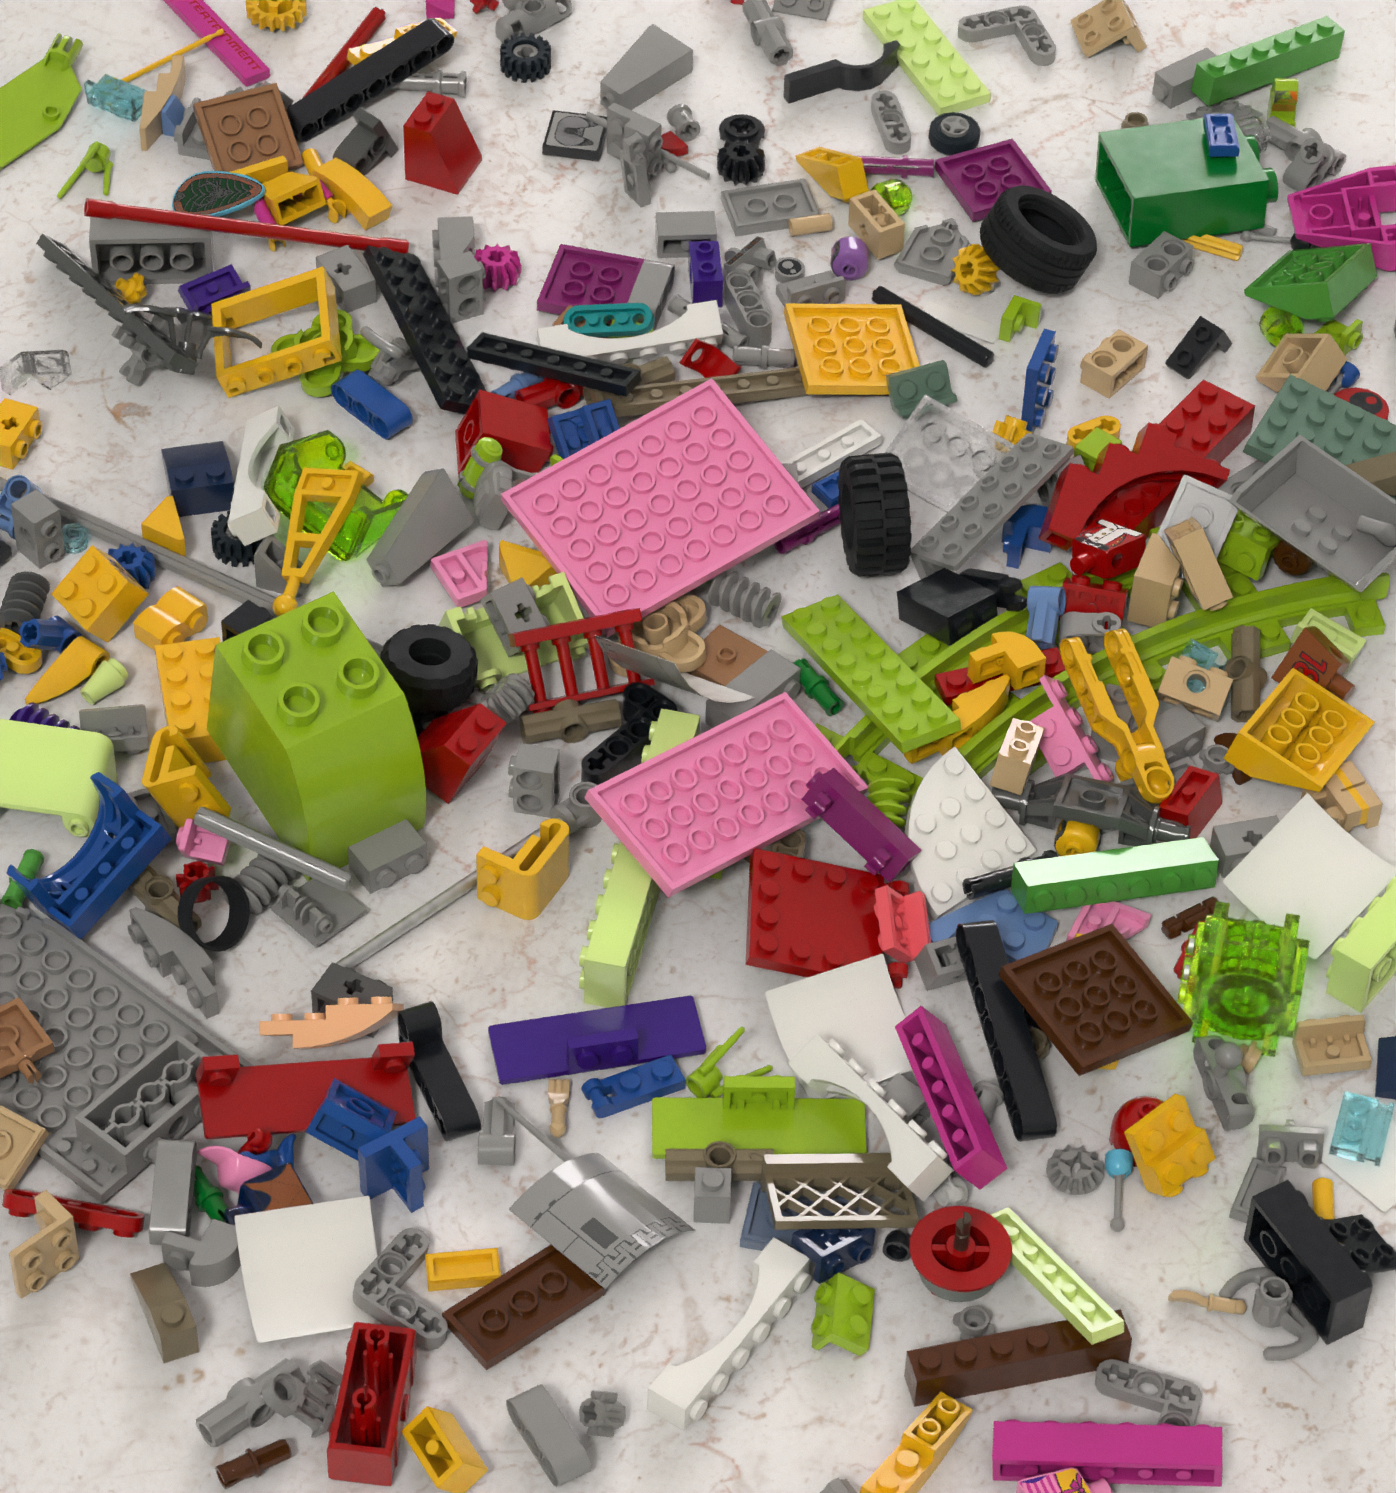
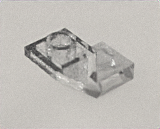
(44, 367)

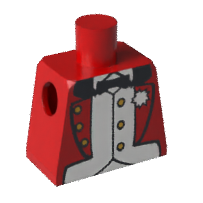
(1106, 549)

